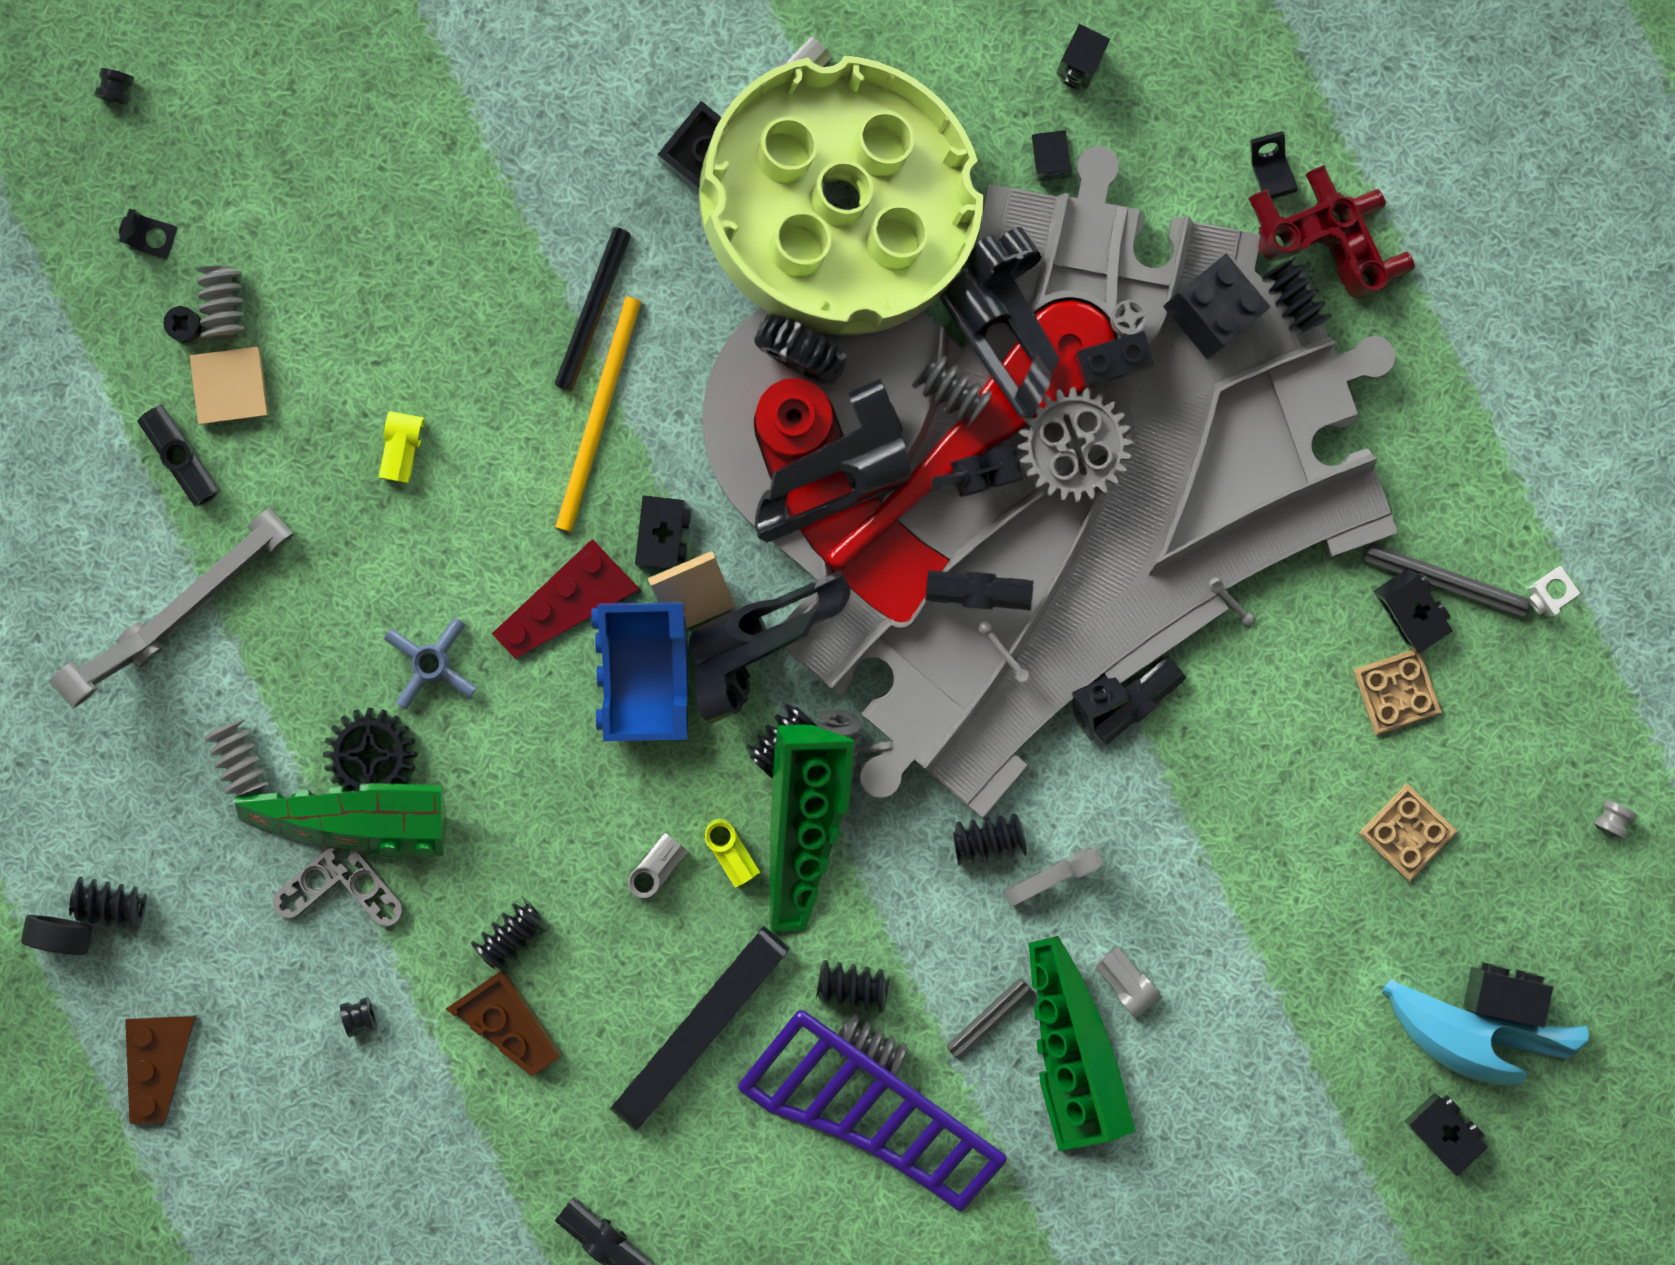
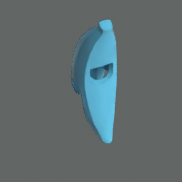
(1464, 1038)

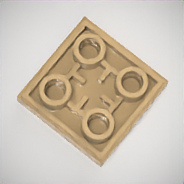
(229, 385)
(697, 585)
(1396, 691)
(1407, 832)

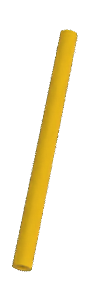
(598, 414)

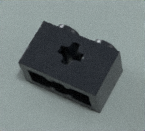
(1082, 57)
(1113, 359)
(653, 514)
(1398, 601)
(1454, 1152)

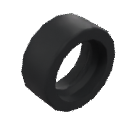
(56, 935)

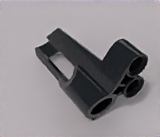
(990, 295)
(870, 457)
(740, 638)

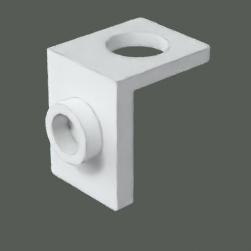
(1541, 599)

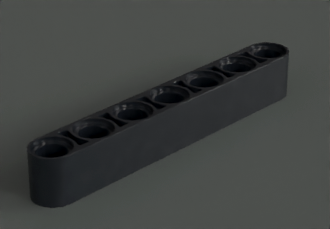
(699, 1028)

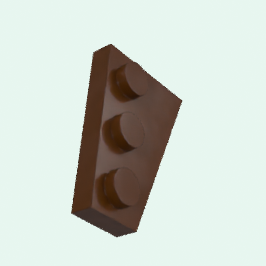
(507, 1021)
(154, 1063)

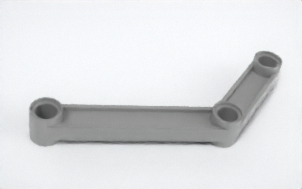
(141, 641)

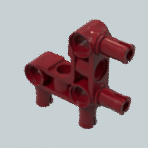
(1347, 240)

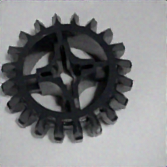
(800, 349)
(369, 738)

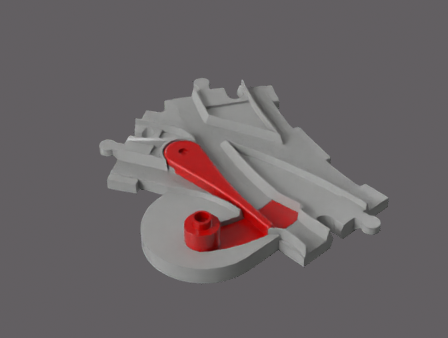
(1210, 492)

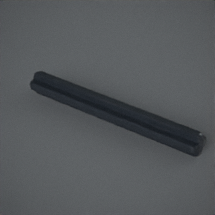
(592, 309)

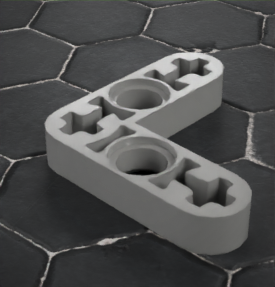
(1076, 864)
(333, 874)

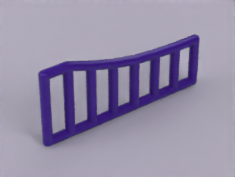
(844, 1129)

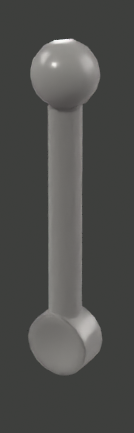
(1217, 586)
(1021, 674)
(876, 747)

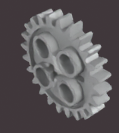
(1106, 436)

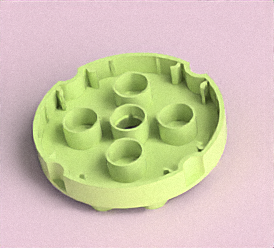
(826, 263)

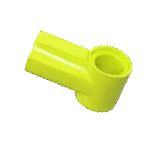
(401, 441)
(732, 855)

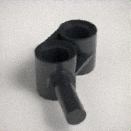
(980, 473)

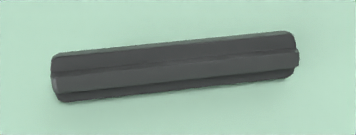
(989, 1018)

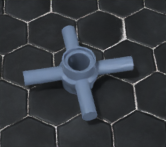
(418, 653)

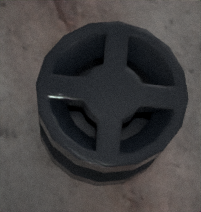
(114, 86)
(188, 329)
(358, 1017)

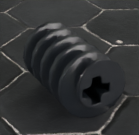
(1296, 296)
(765, 753)
(989, 839)
(107, 905)
(511, 935)
(853, 986)

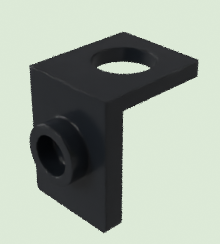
(1051, 155)
(1272, 167)
(134, 231)
(1096, 700)

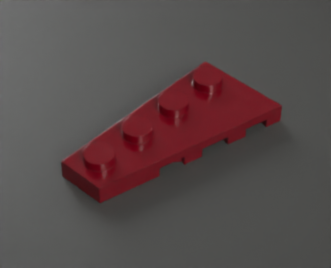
(565, 600)

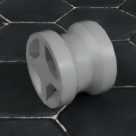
(1128, 312)
(1615, 819)

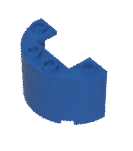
(642, 670)

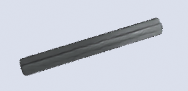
(1449, 581)

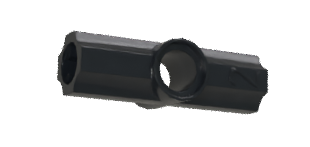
(166, 438)
(979, 590)
(1143, 699)
(598, 1237)

